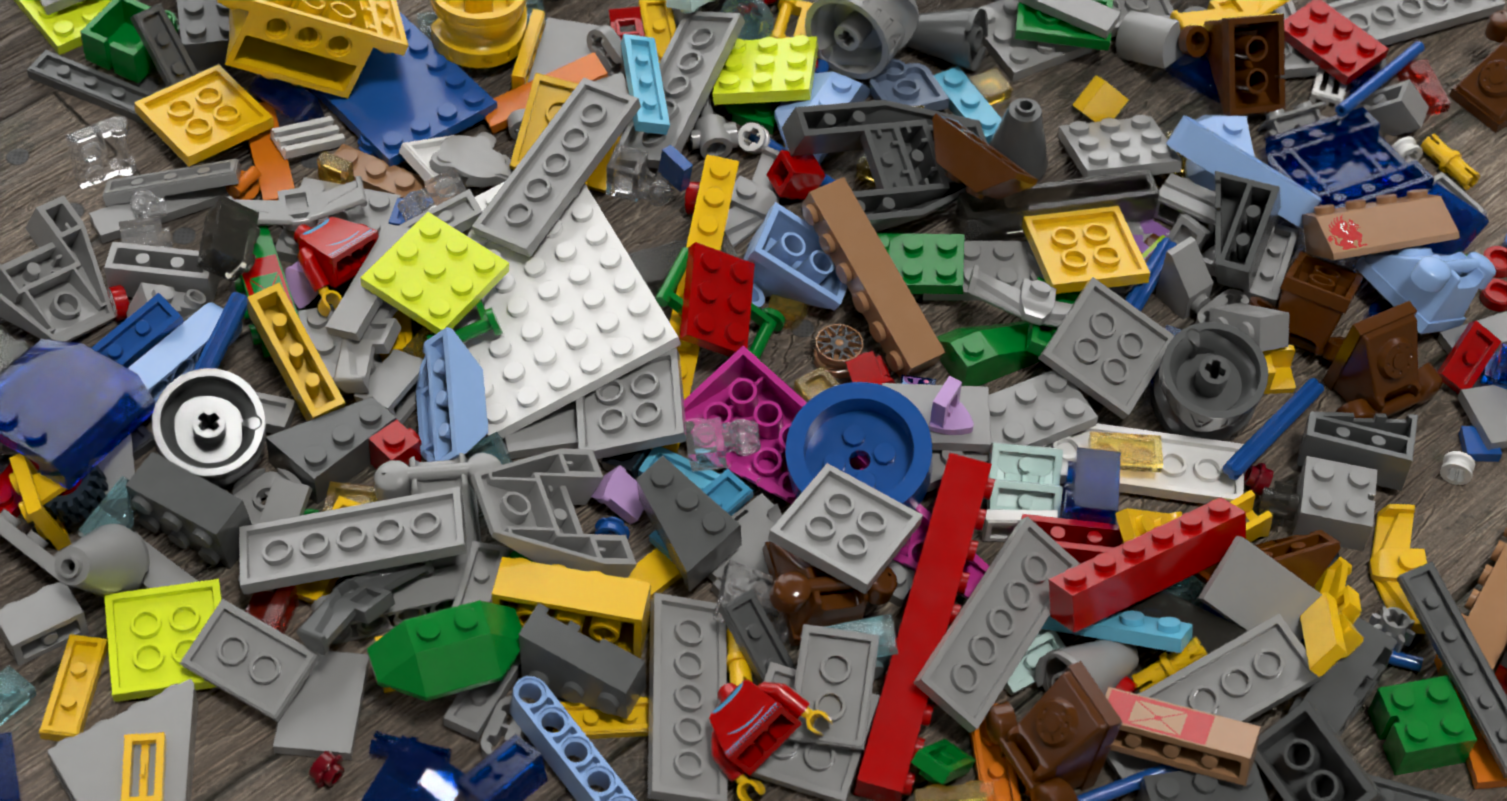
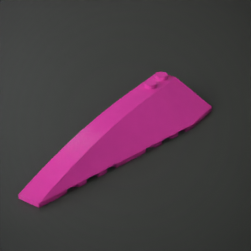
(753, 392)

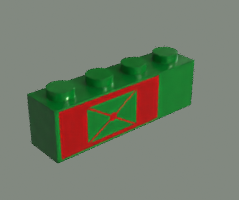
(264, 273)

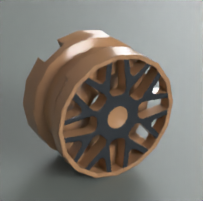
(830, 341)

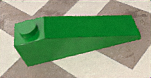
(986, 352)

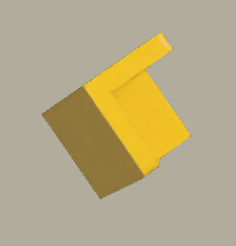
(1100, 100)
(1279, 370)

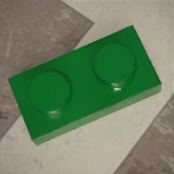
(942, 762)

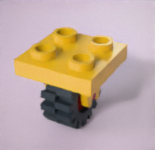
(52, 504)

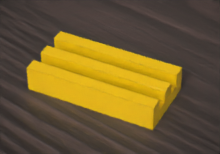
(145, 740)

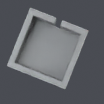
(1336, 500)

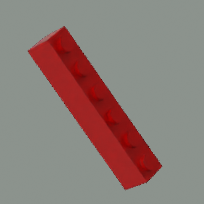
(1145, 565)

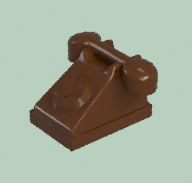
(1244, 60)
(1485, 87)
(1316, 298)
(1379, 366)
(816, 597)
(1060, 738)

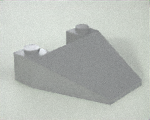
(59, 285)
(533, 511)

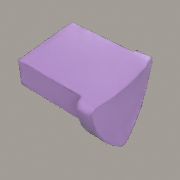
(299, 285)
(948, 413)
(620, 494)

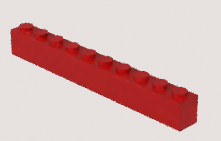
(925, 621)

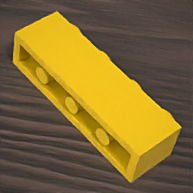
(294, 352)

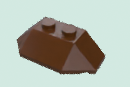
(976, 162)
(1301, 554)

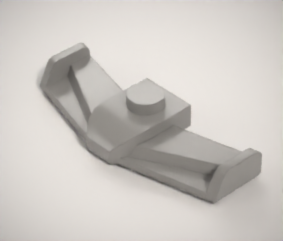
(751, 200)
(302, 207)
(1031, 302)
(356, 357)

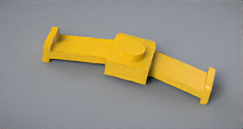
(1226, 9)
(1393, 556)
(1347, 601)

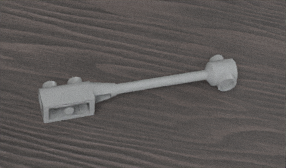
(711, 131)

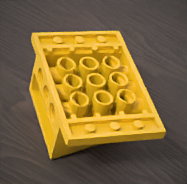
(312, 40)

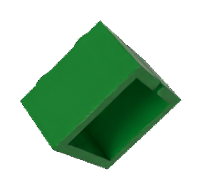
(114, 42)
(1429, 725)

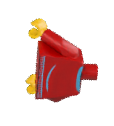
(332, 255)
(754, 724)

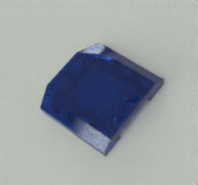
(1344, 160)
(69, 408)

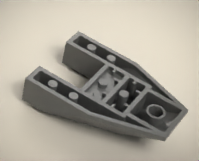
(897, 148)

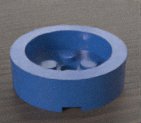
(860, 422)

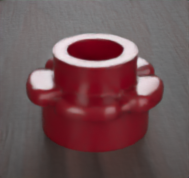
(1258, 477)
(327, 769)

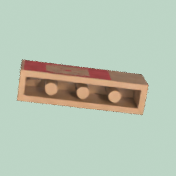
(1184, 737)

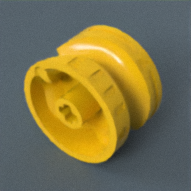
(479, 31)

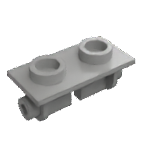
(1282, 121)

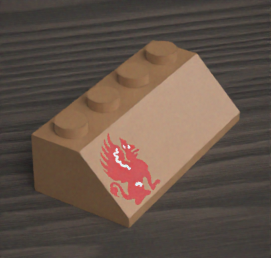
(1378, 226)

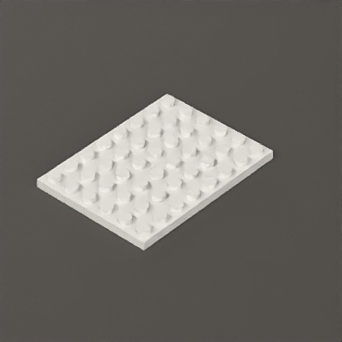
(566, 317)

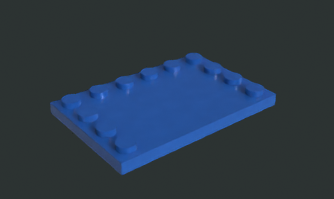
(409, 98)

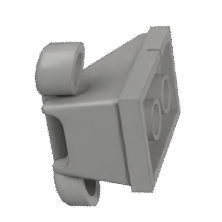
(398, 480)

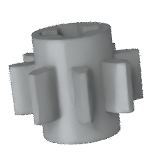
(1396, 624)

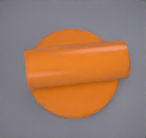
(248, 185)

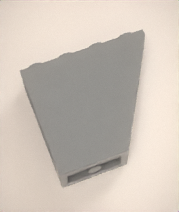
(92, 761)

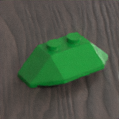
(447, 650)

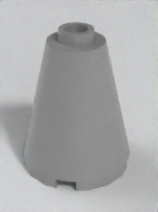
(104, 561)
(1104, 660)

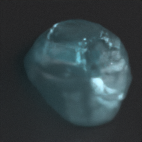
(756, 15)

